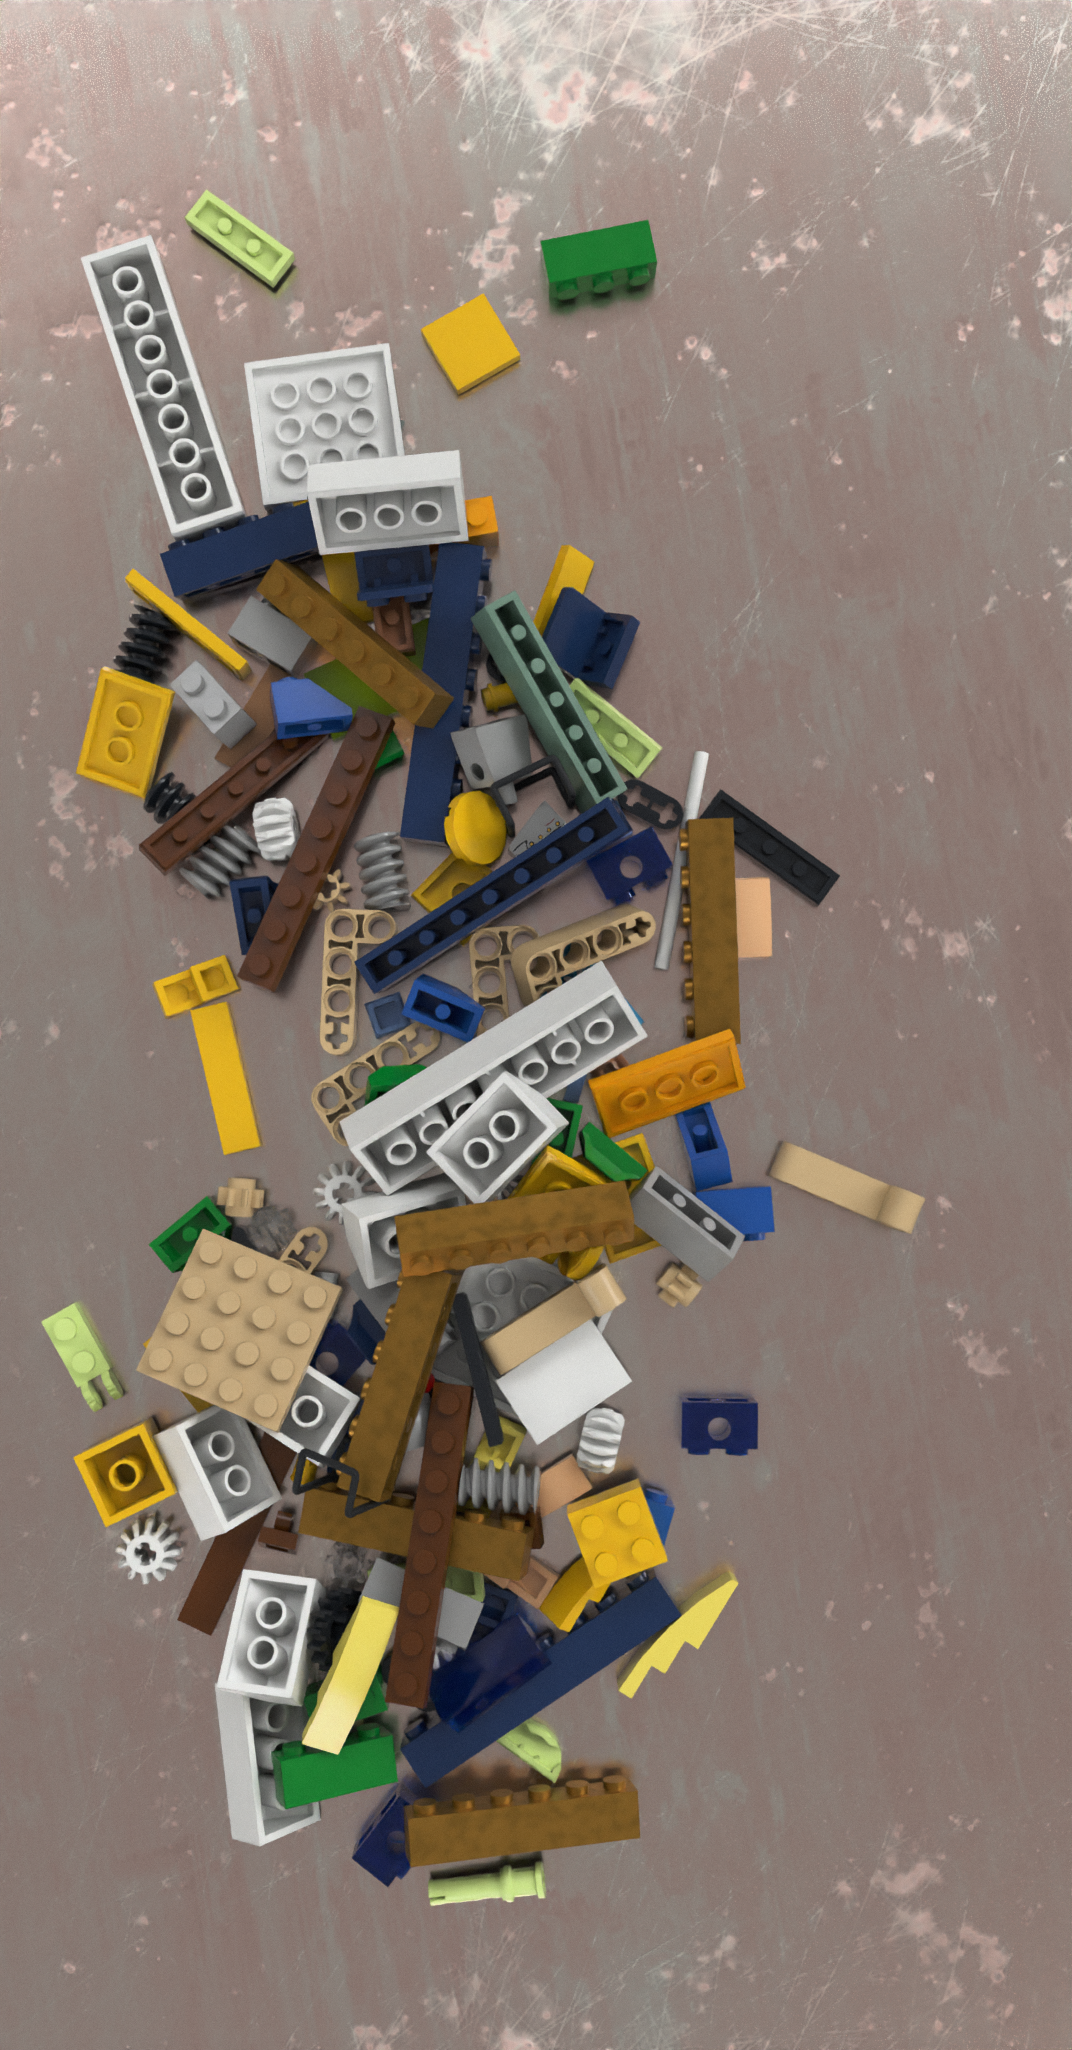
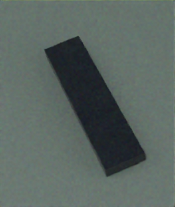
(774, 850)
(478, 1369)

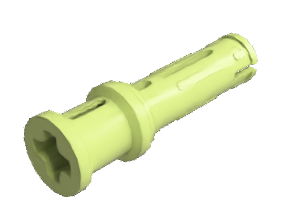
(505, 1884)

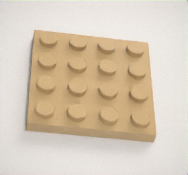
(240, 1330)

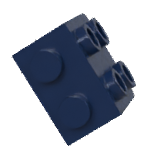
(394, 574)
(588, 640)

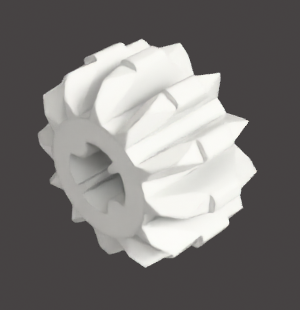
(276, 828)
(338, 1182)
(600, 1440)
(138, 1558)

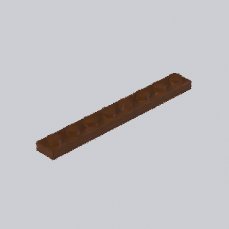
(316, 849)
(429, 1545)

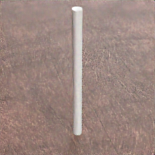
(675, 892)

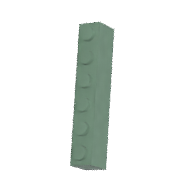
(547, 699)

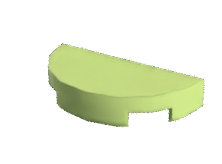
(536, 1747)

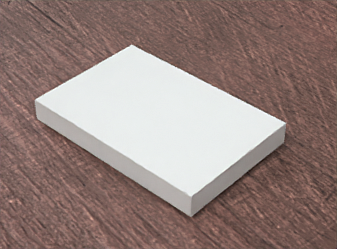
(563, 1381)

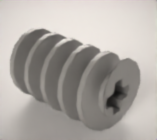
(220, 860)
(381, 872)
(499, 1486)

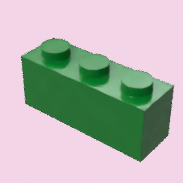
(598, 260)
(314, 1775)

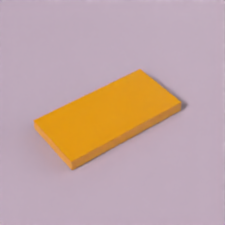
(667, 1083)

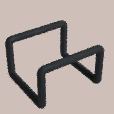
(558, 774)
(298, 1489)

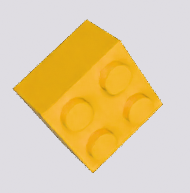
(125, 1472)
(616, 1533)

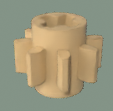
(336, 895)
(240, 1197)
(678, 1285)

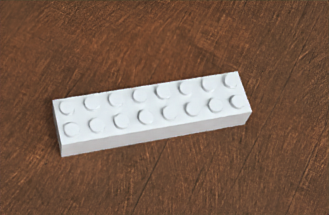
(164, 389)
(540, 1045)

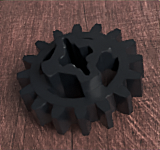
(331, 1624)

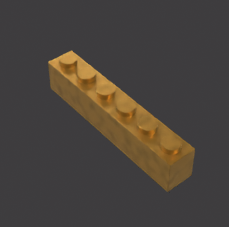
(355, 644)
(712, 927)
(514, 1228)
(398, 1382)
(476, 1544)
(521, 1821)

